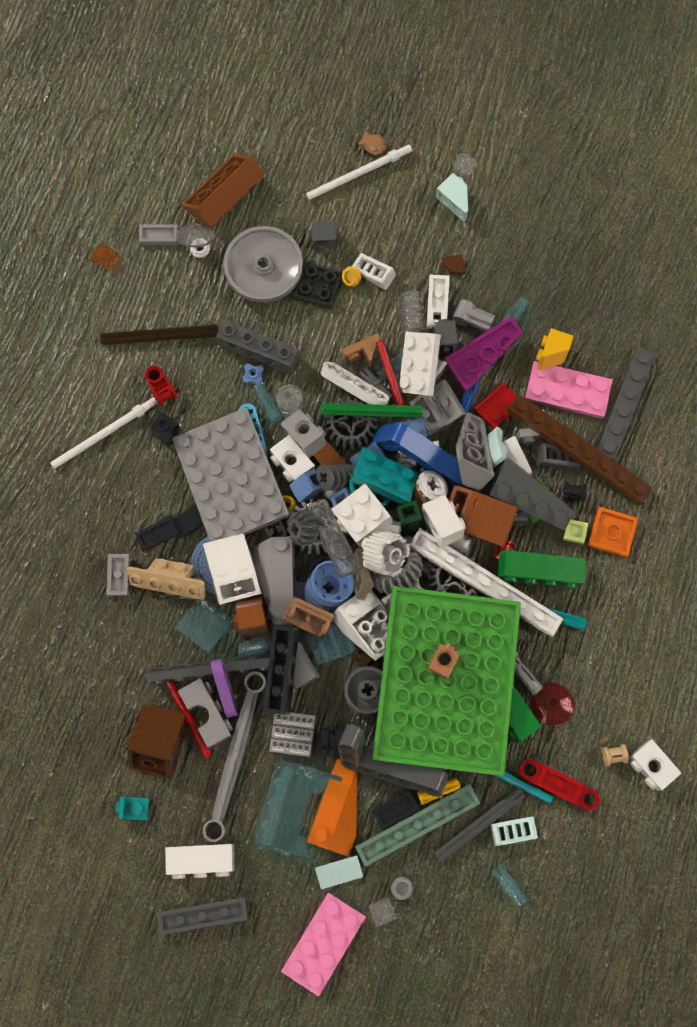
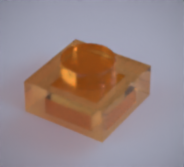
(103, 256)

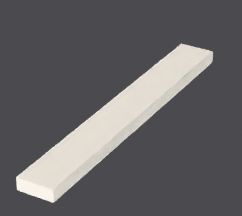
(484, 581)

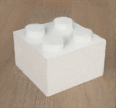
(362, 514)

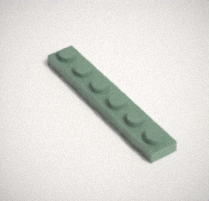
(417, 825)

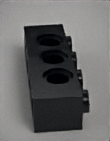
(281, 670)

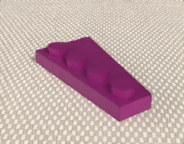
(479, 355)

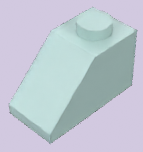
(454, 195)

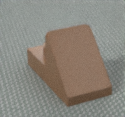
(365, 347)

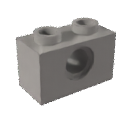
(300, 423)

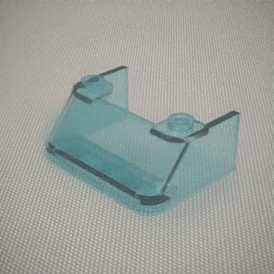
(287, 807)

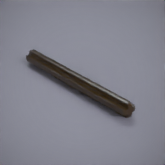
(159, 334)

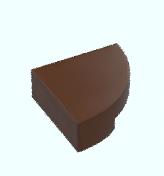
(454, 264)

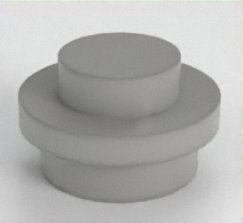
(402, 888)

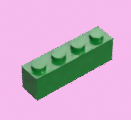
(541, 568)
(522, 721)

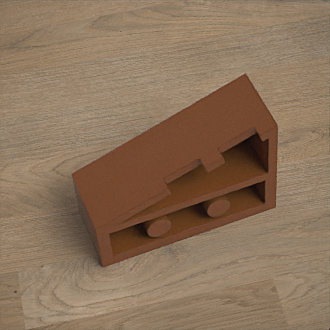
(251, 617)

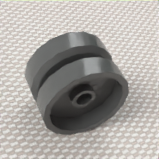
(356, 684)

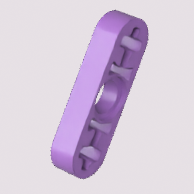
(224, 688)

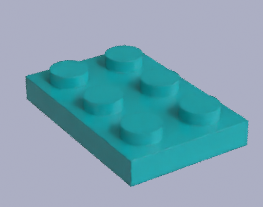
(384, 476)

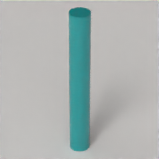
(526, 787)

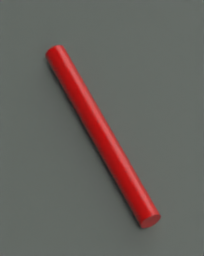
(390, 373)
(189, 719)

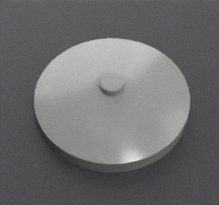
(263, 264)

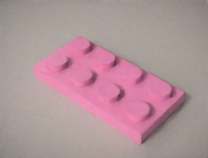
(569, 390)
(323, 944)

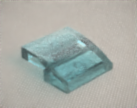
(204, 624)

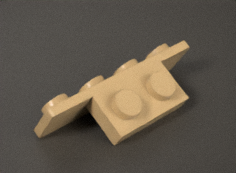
(168, 578)

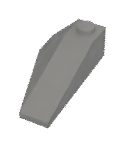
(474, 453)
(276, 574)

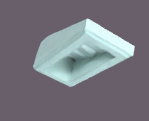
(496, 832)

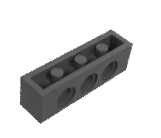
(257, 346)

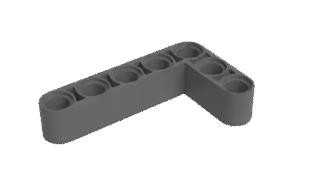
(358, 757)

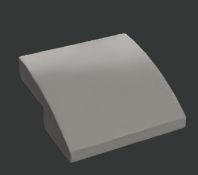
(440, 409)

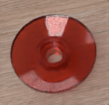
(545, 712)

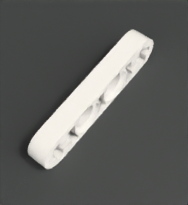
(353, 384)

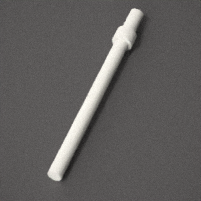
(392, 156)
(137, 411)

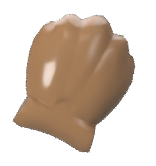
(373, 143)

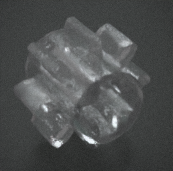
(464, 163)

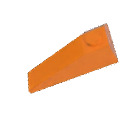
(337, 814)

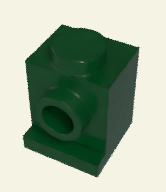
(414, 521)

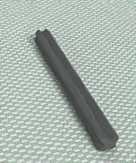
(479, 824)

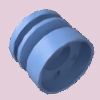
(324, 581)

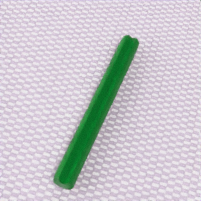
(372, 410)

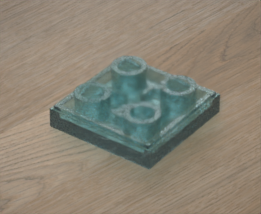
(331, 645)

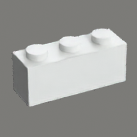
(200, 860)

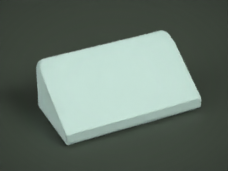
(339, 872)

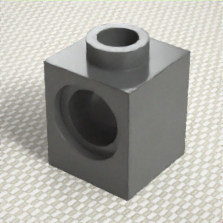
(323, 235)

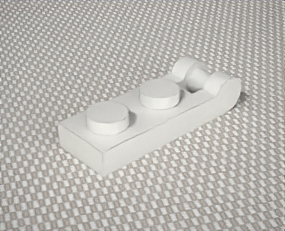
(437, 298)

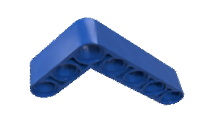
(420, 449)

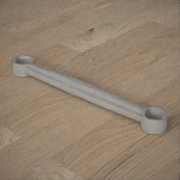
(234, 756)

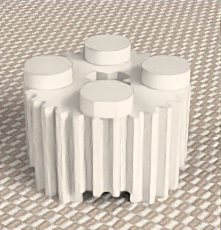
(385, 552)

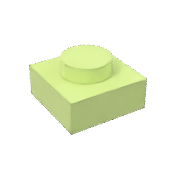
(575, 532)

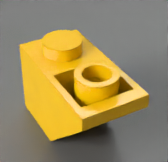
(555, 349)

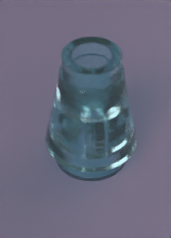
(256, 646)

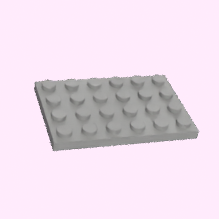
(230, 476)

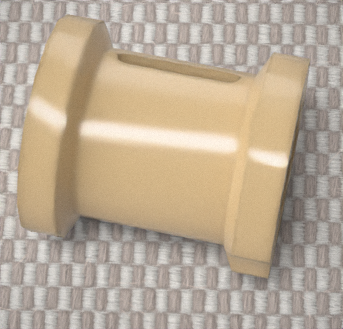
(615, 755)

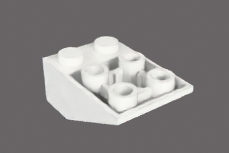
(231, 569)
(364, 623)

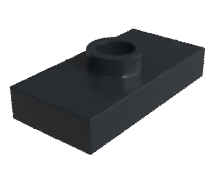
(157, 533)
(395, 810)

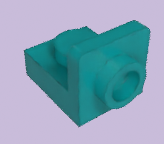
(133, 808)

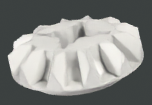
(437, 482)

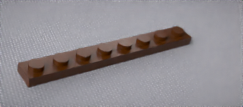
(579, 449)

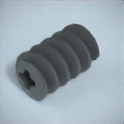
(335, 476)

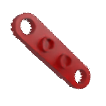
(559, 784)

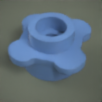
(253, 379)

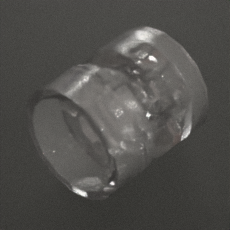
(289, 400)

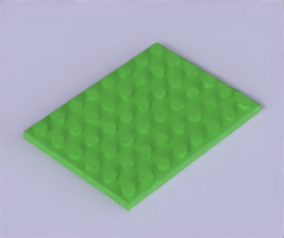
(456, 719)

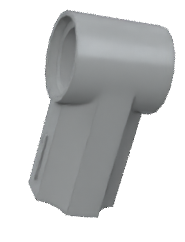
(468, 314)

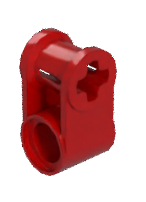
(161, 388)

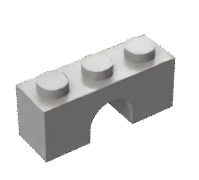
(216, 729)

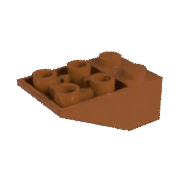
(483, 516)

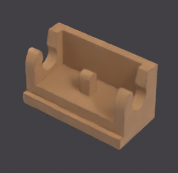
(307, 617)

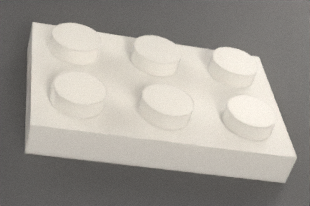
(419, 363)

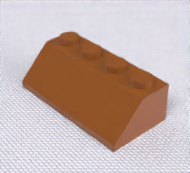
(223, 189)

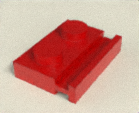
(494, 406)

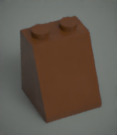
(156, 741)

